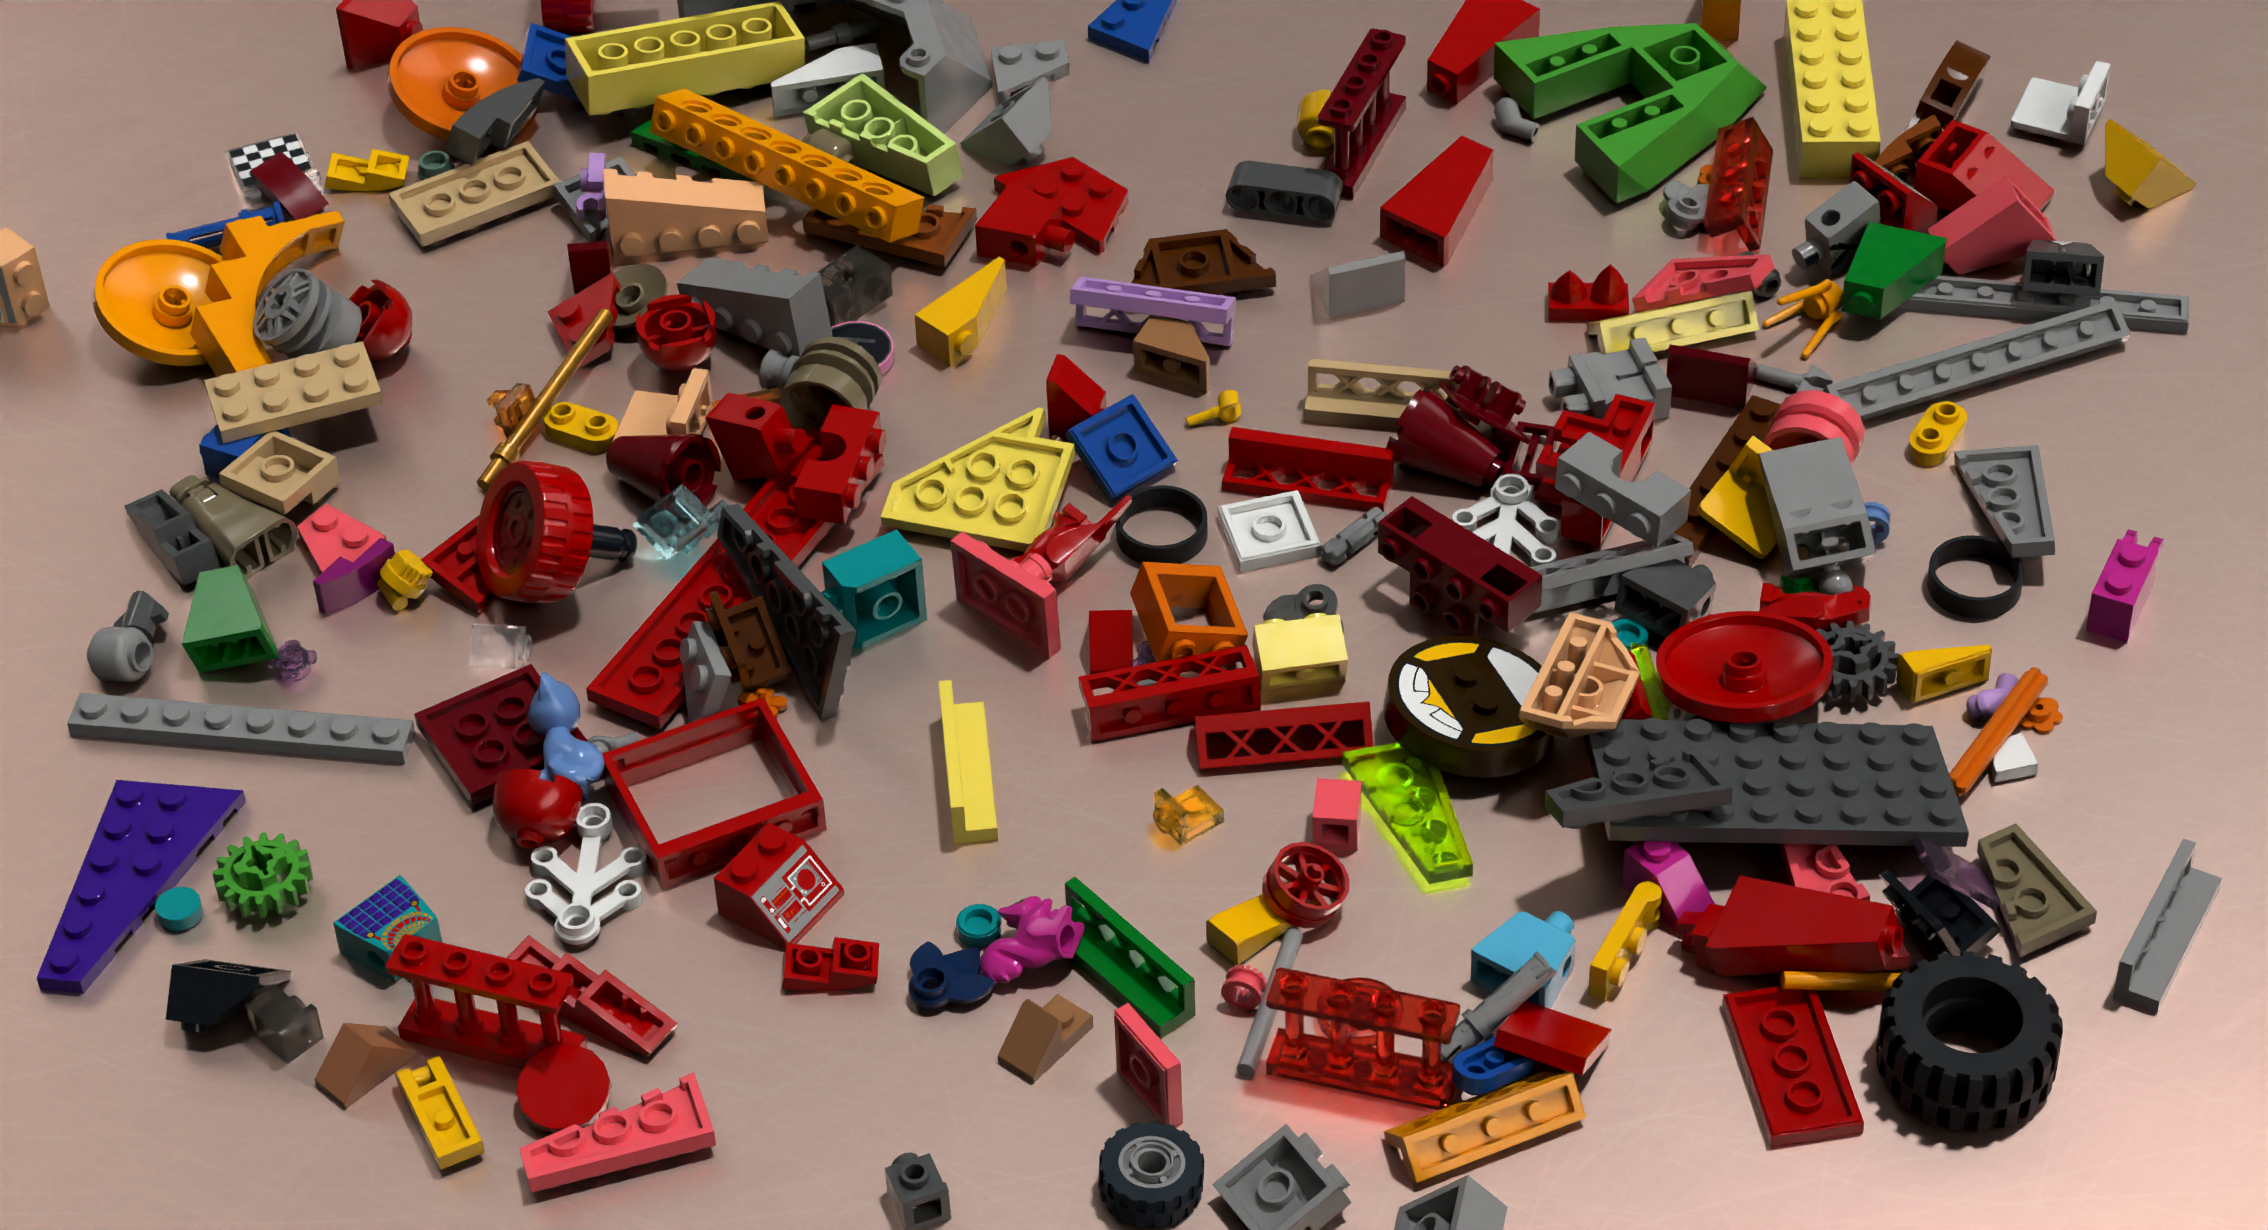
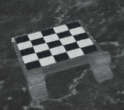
(248, 157)

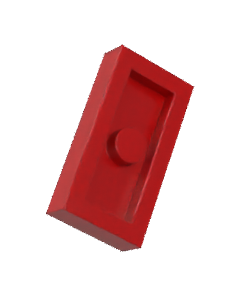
(1578, 301)

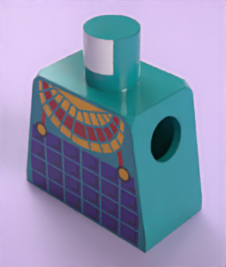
(377, 924)

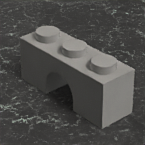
(1645, 508)

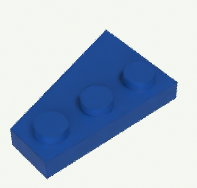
(1132, 25)

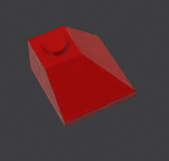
(375, 29)

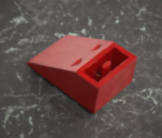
(1969, 161)

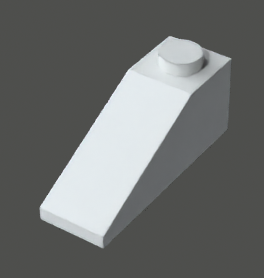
(823, 76)

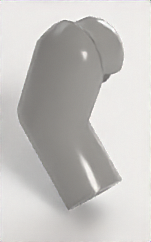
(1510, 120)

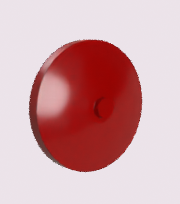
(1744, 666)

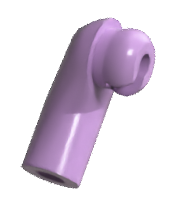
(1989, 700)

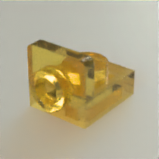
(1186, 814)

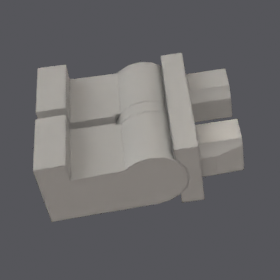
(1600, 376)

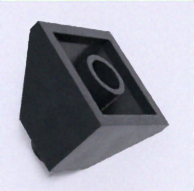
(216, 991)

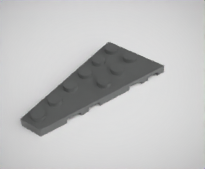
(807, 624)

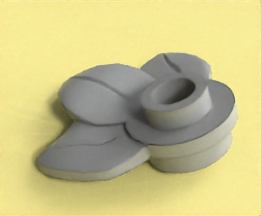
(1686, 205)

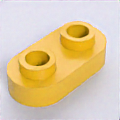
(580, 427)
(1937, 433)

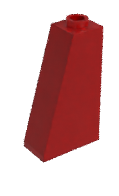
(1466, 49)
(1439, 202)
(1795, 928)

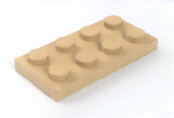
(474, 193)
(293, 392)

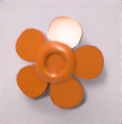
(775, 703)

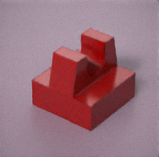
(1699, 928)

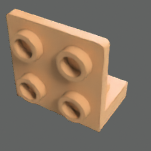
(669, 414)

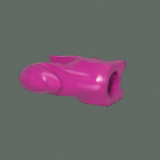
(1038, 940)

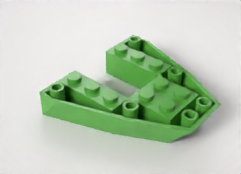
(1680, 70)

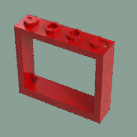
(696, 741)

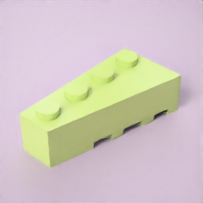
(888, 136)

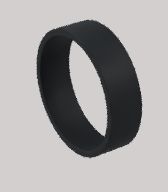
(1163, 497)
(1974, 606)

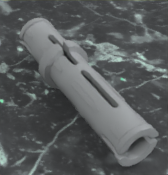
(1498, 1006)

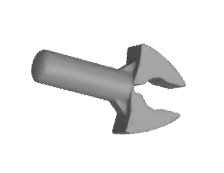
(1813, 380)

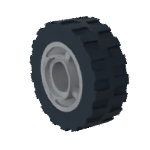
(1151, 1174)

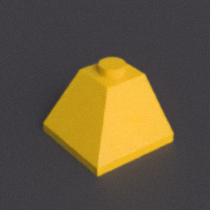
(2140, 169)

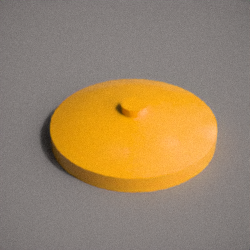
(150, 296)

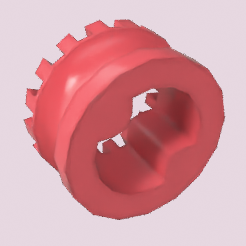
(1249, 979)

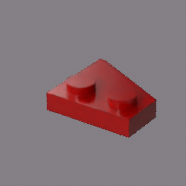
(577, 312)
(457, 567)

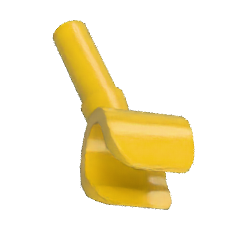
(1228, 409)

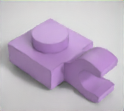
(593, 184)

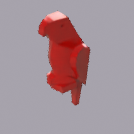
(1072, 539)
(1818, 608)

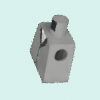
(1837, 230)

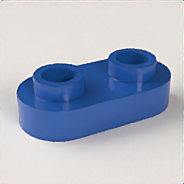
(1488, 1068)

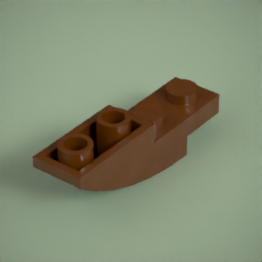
(1951, 85)

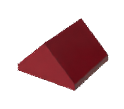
(1710, 376)

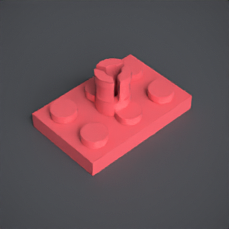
(1008, 592)

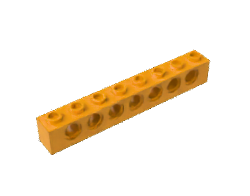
(787, 165)

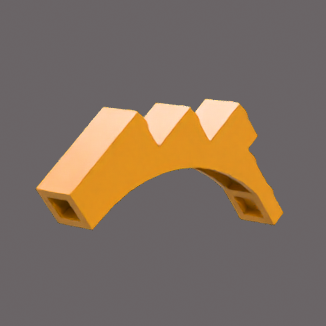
(252, 259)

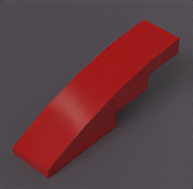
(602, 1002)

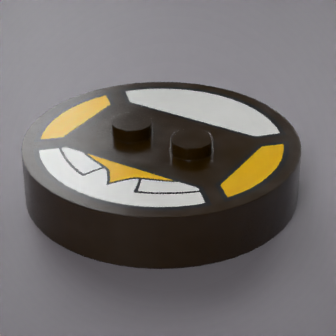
(1460, 706)

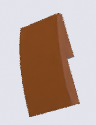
(1907, 148)

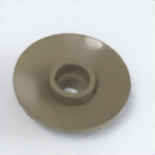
(639, 287)

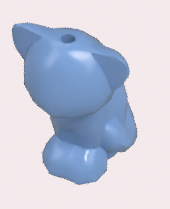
(556, 714)

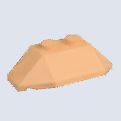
(1581, 681)

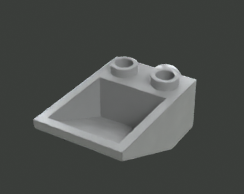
(1813, 505)

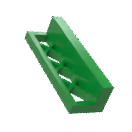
(1129, 963)

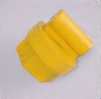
(403, 578)

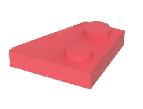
(335, 534)

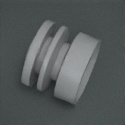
(305, 316)

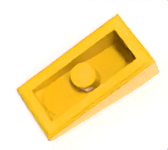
(1942, 670)
(1244, 929)

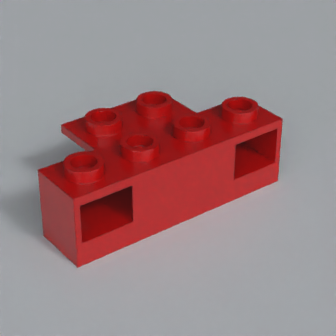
(1626, 426)

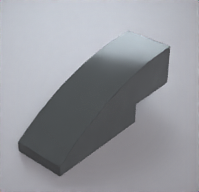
(494, 120)
(173, 536)

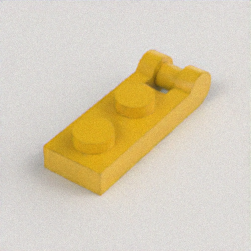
(1624, 939)
(440, 1113)

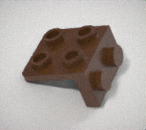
(750, 641)

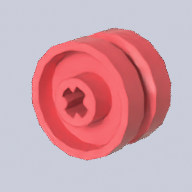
(1813, 418)

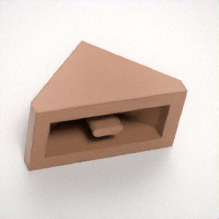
(361, 1061)

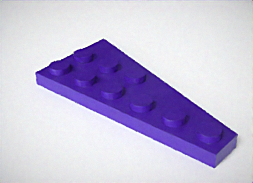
(136, 855)

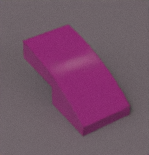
(349, 581)

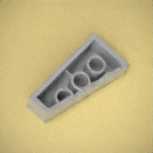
(761, 305)

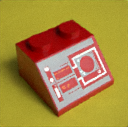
(776, 887)

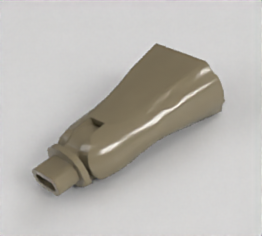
(237, 527)

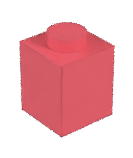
(1337, 813)

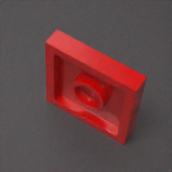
(1552, 1037)

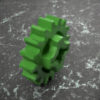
(262, 875)

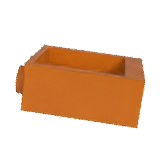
(1188, 586)

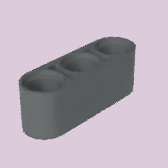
(1284, 191)

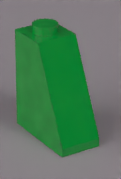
(1890, 269)
(226, 623)

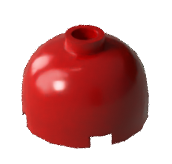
(385, 320)
(676, 332)
(535, 808)

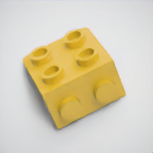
(1740, 503)

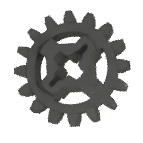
(1860, 660)

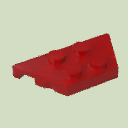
(1086, 197)

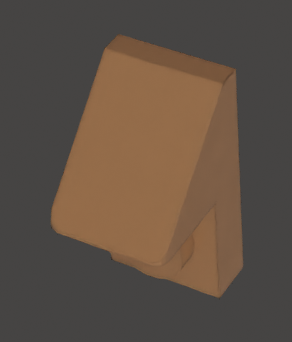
(1043, 1036)

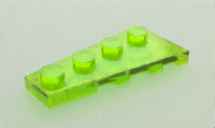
(1414, 808)

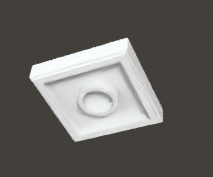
(1269, 531)

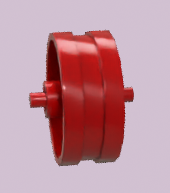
(1312, 866)

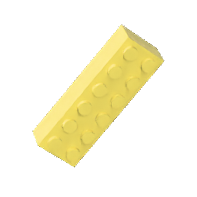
(693, 52)
(1830, 86)

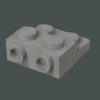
(1284, 1185)

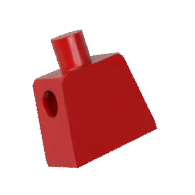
(1022, 227)
(754, 436)

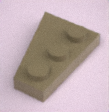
(2031, 891)

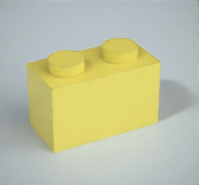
(1300, 651)

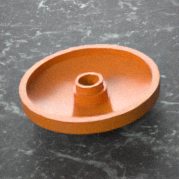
(446, 73)

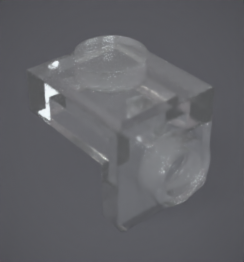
(499, 646)

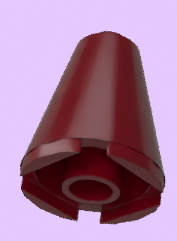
(1444, 443)
(665, 461)

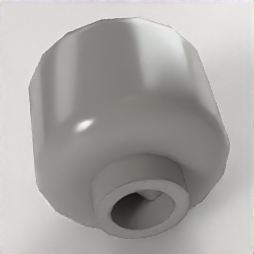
(119, 654)

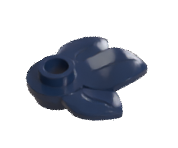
(947, 977)

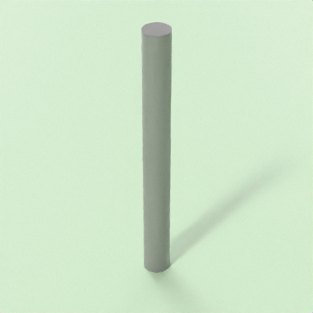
(1265, 1016)

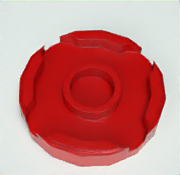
(563, 1088)

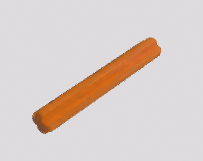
(1997, 730)

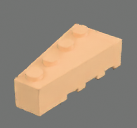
(681, 213)

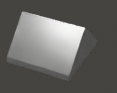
(1361, 284)

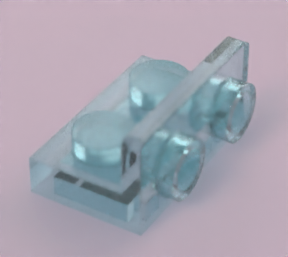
(678, 522)

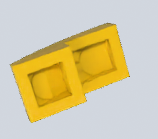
(380, 172)

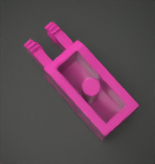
(2123, 587)

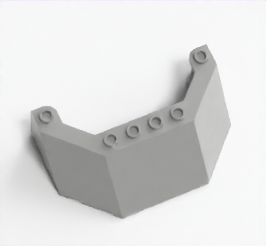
(942, 57)

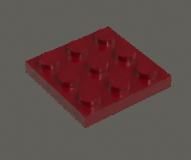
(486, 732)

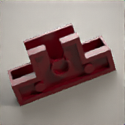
(1456, 571)

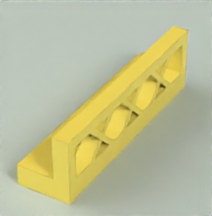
(1679, 323)
(967, 769)

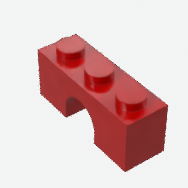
(849, 446)

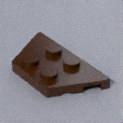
(1202, 263)

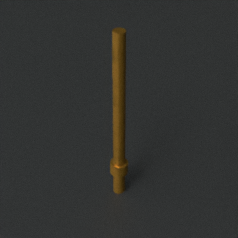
(507, 451)

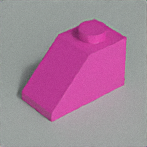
(1674, 873)

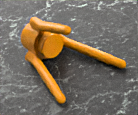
(1818, 303)

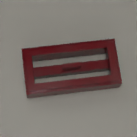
(1537, 431)

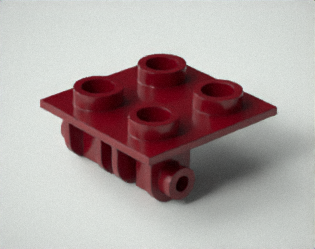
(1485, 401)

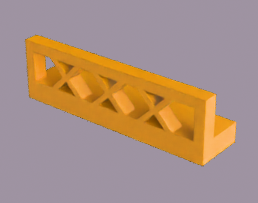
(1487, 1123)

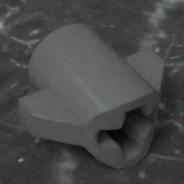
(143, 614)

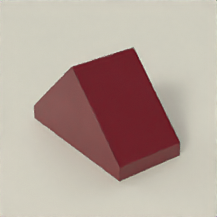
(589, 263)

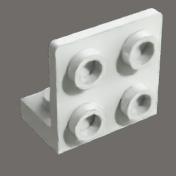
(2063, 109)

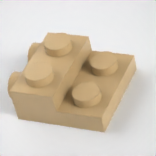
(281, 472)

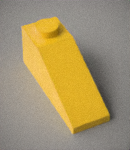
(961, 316)

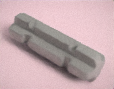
(1352, 537)

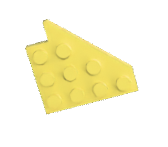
(991, 488)

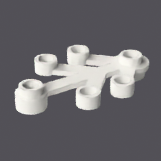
(1509, 496)
(580, 921)

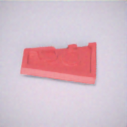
(1702, 278)

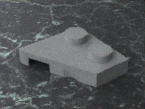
(1026, 63)

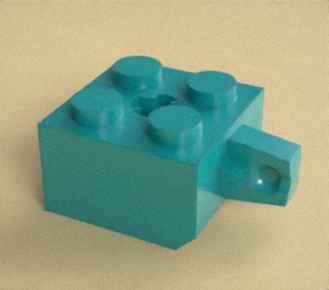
(877, 588)

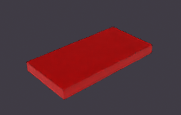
(1792, 1065)

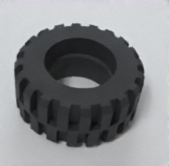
(1962, 1085)

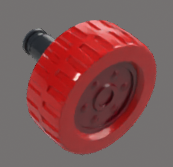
(541, 532)

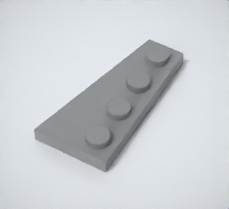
(2012, 496)

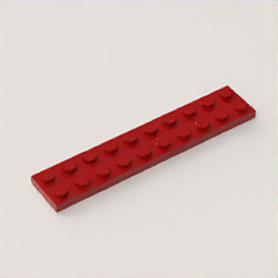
(647, 672)

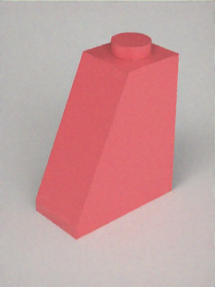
(1991, 228)

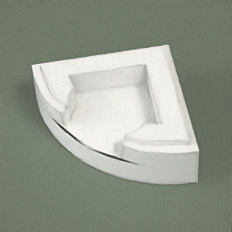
(2014, 760)

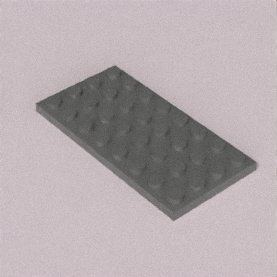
(1794, 782)

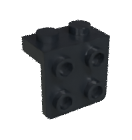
(1941, 914)

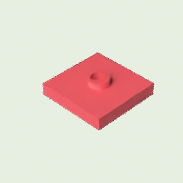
(1148, 1066)

